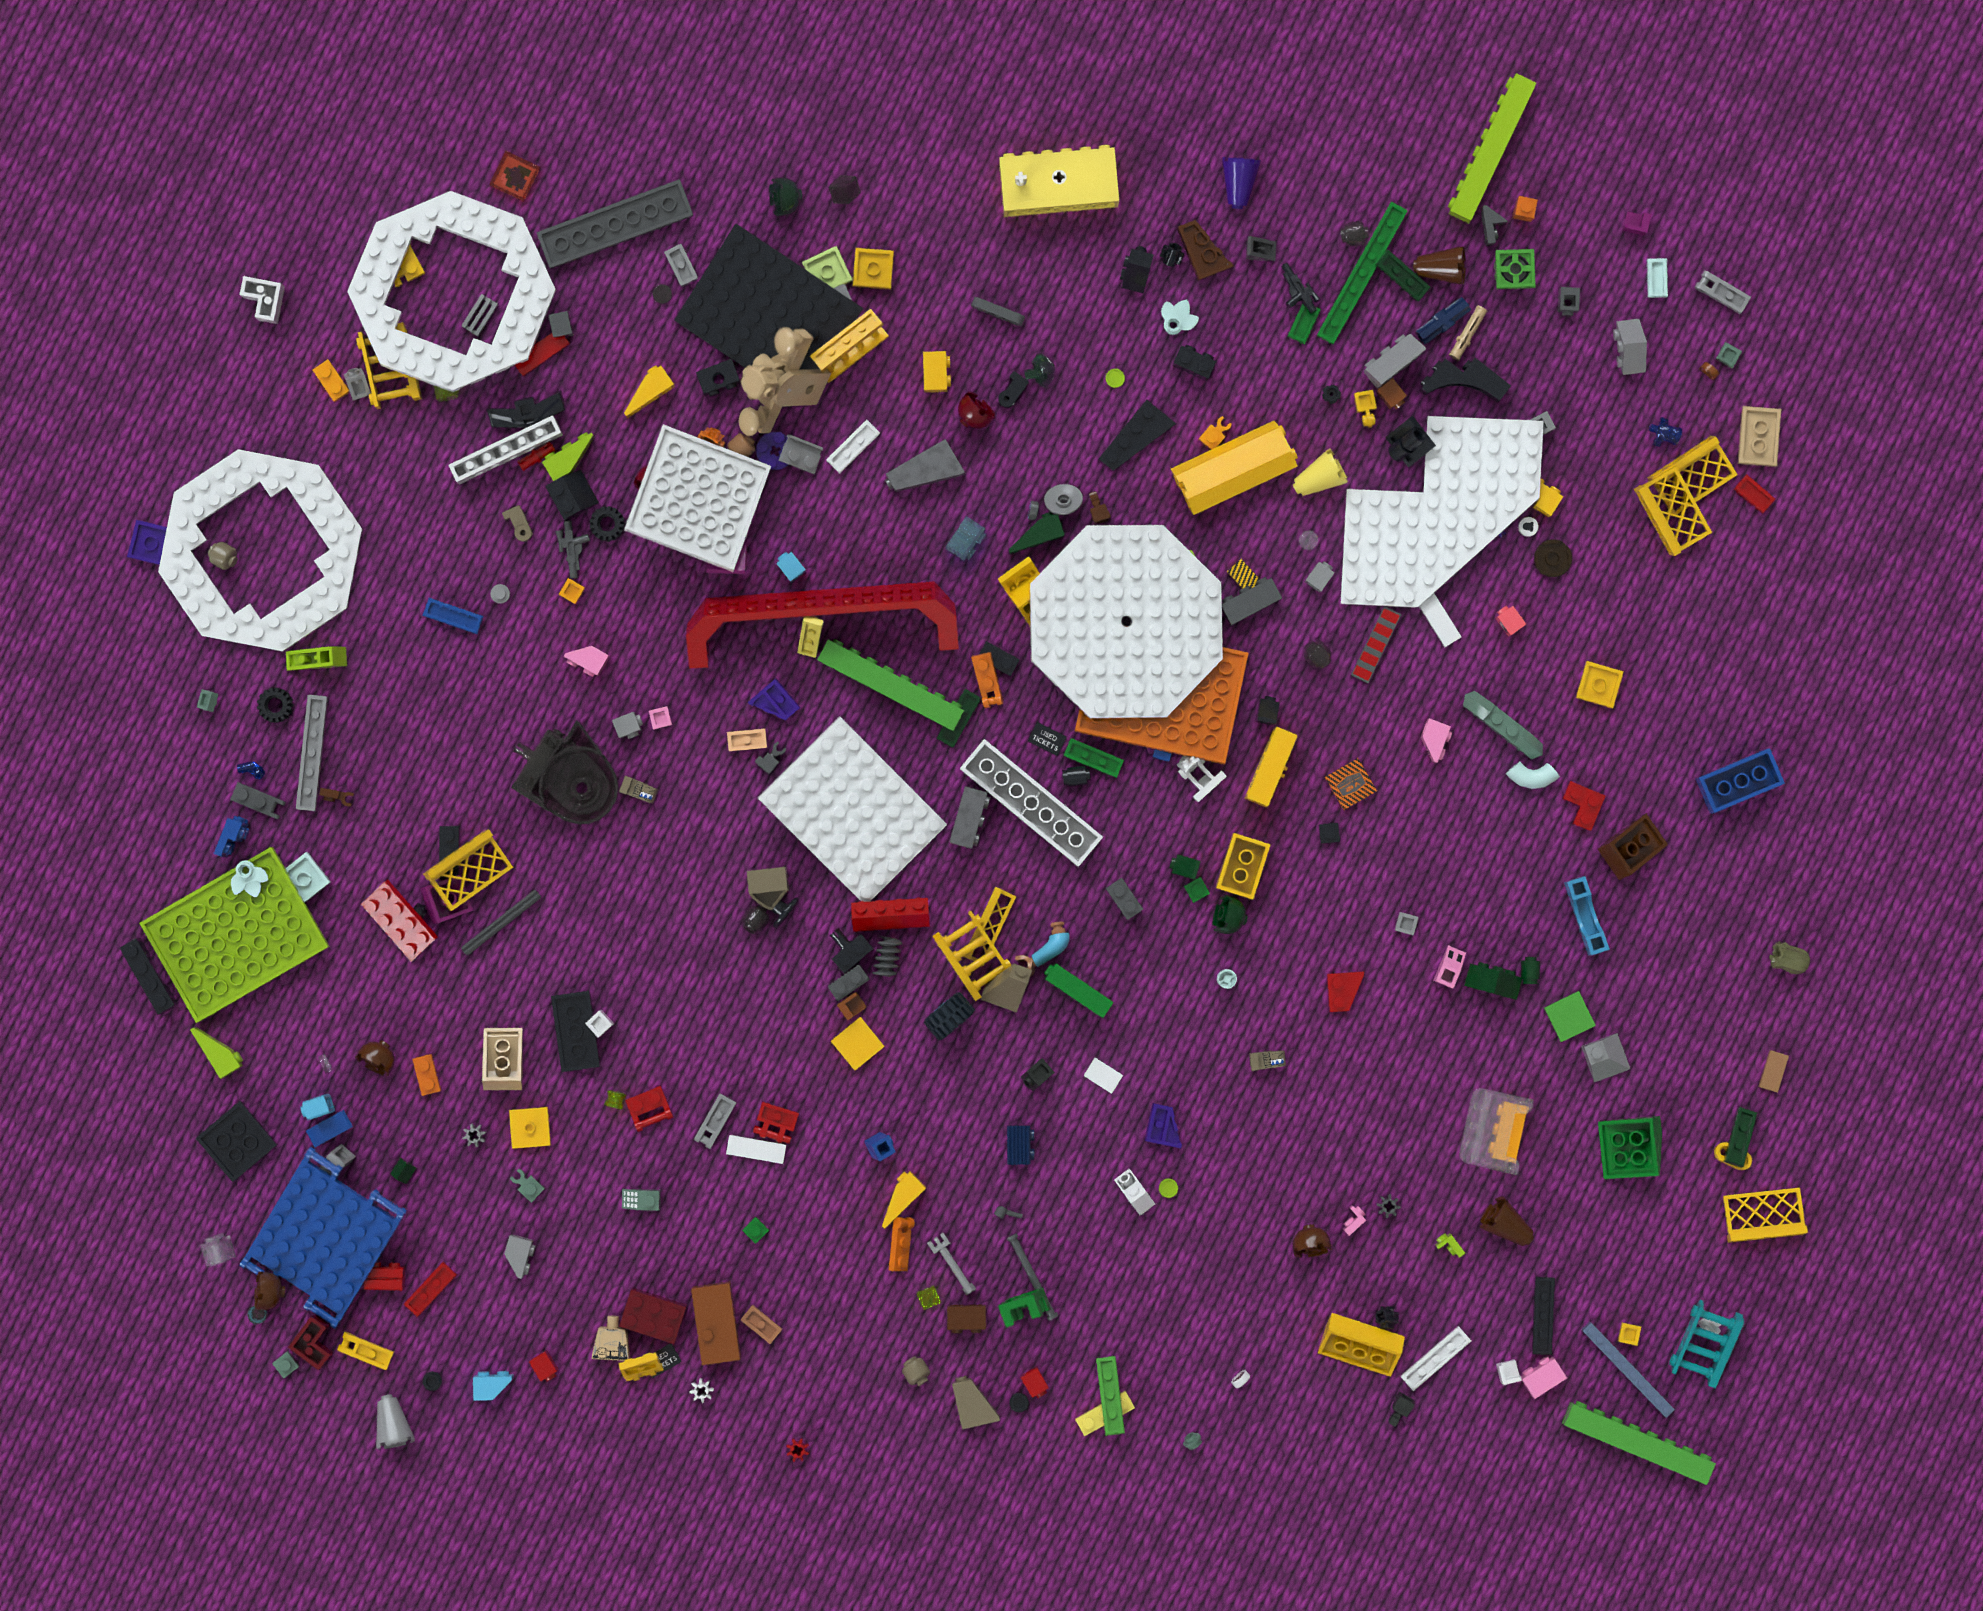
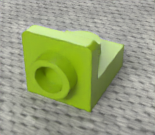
(1453, 1247)

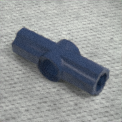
(1443, 320)

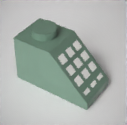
(641, 1199)

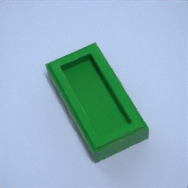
(1303, 325)

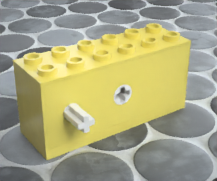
(1085, 176)

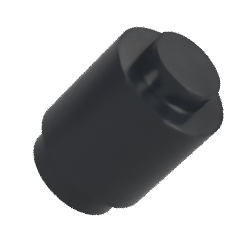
(1076, 776)

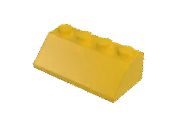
(1361, 1344)

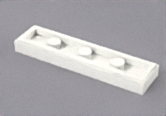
(1435, 1358)

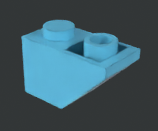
(489, 1386)

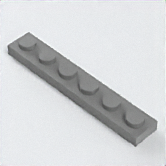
(311, 752)

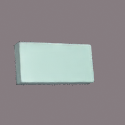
(1657, 278)

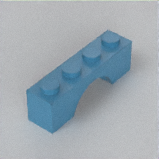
(1587, 921)

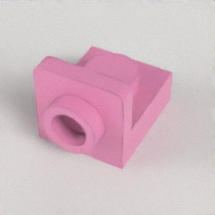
(1353, 1223)

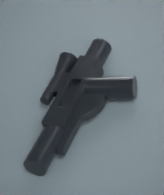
(1298, 291)

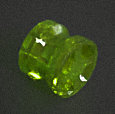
(615, 1099)

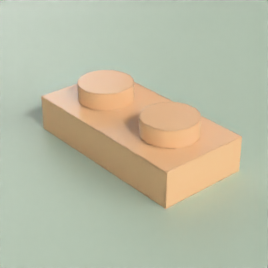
(747, 740)

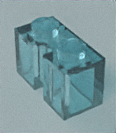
(965, 539)

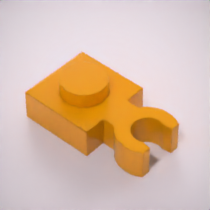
(1213, 435)

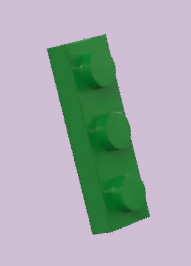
(1093, 757)

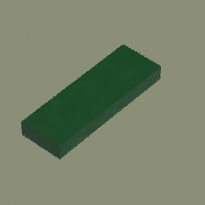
(1402, 275)
(969, 703)
(1740, 1137)

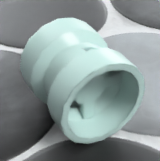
(1226, 978)

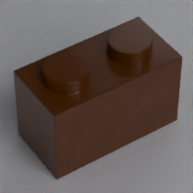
(966, 1318)

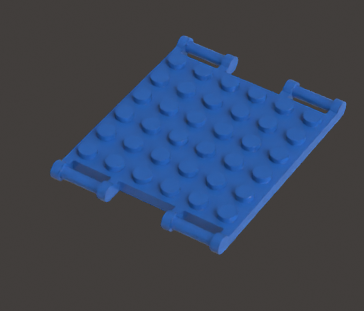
(324, 1237)

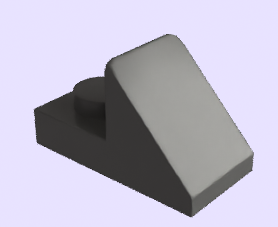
(1489, 219)

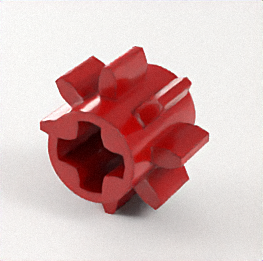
(795, 1454)

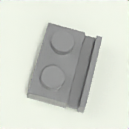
(800, 454)

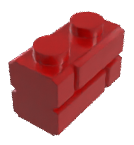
(386, 1277)

